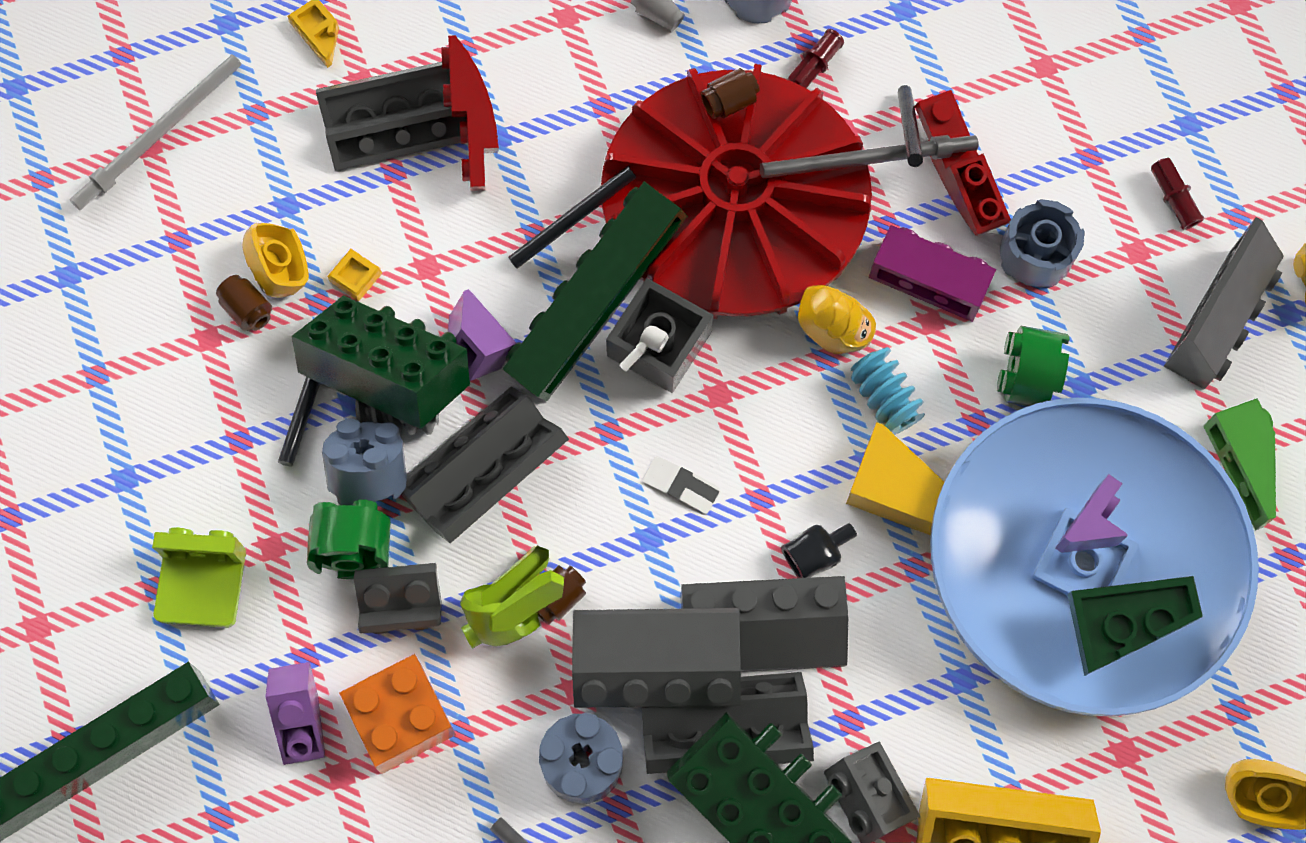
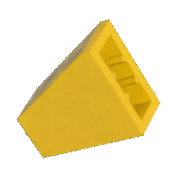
(895, 483)

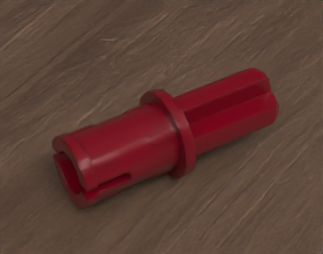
(817, 58)
(1176, 193)

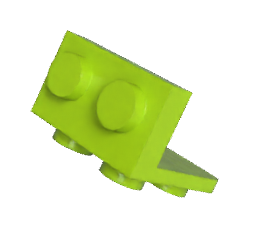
(198, 577)

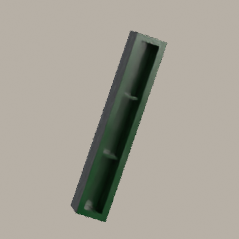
(594, 291)
(102, 746)

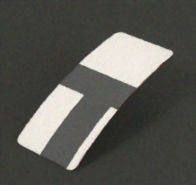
(681, 484)

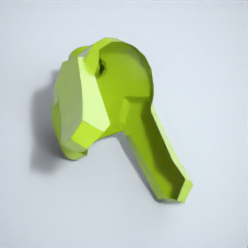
(508, 606)

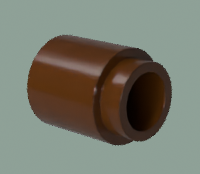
(730, 93)
(244, 303)
(572, 594)

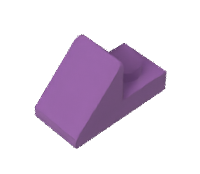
(1091, 525)

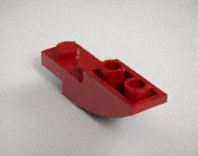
(469, 99)
(964, 173)

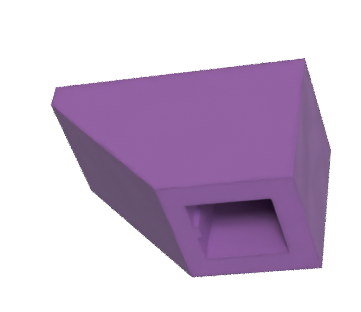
(481, 335)
(295, 712)

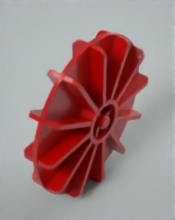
(746, 238)

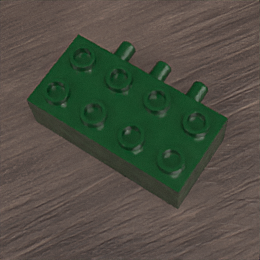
(382, 360)
(749, 793)

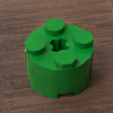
(1034, 366)
(348, 538)

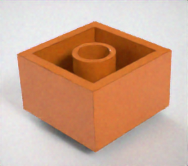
(397, 714)

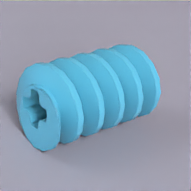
(885, 391)

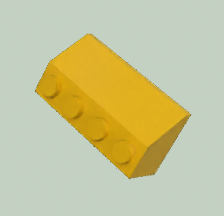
(1002, 815)

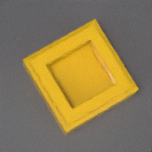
(354, 274)

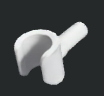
(652, 338)

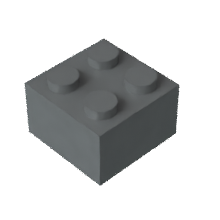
(681, 320)

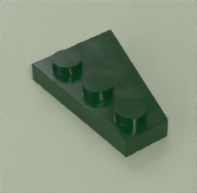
(1130, 616)

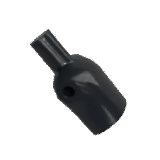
(816, 550)

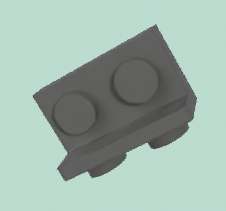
(398, 598)
(871, 793)

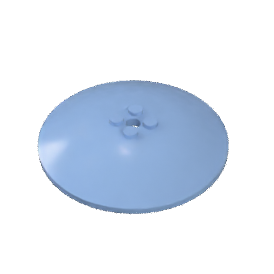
(1010, 586)

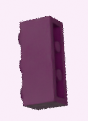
(932, 272)

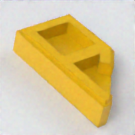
(317, 29)

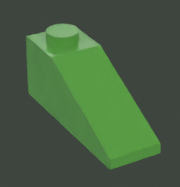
(1246, 449)

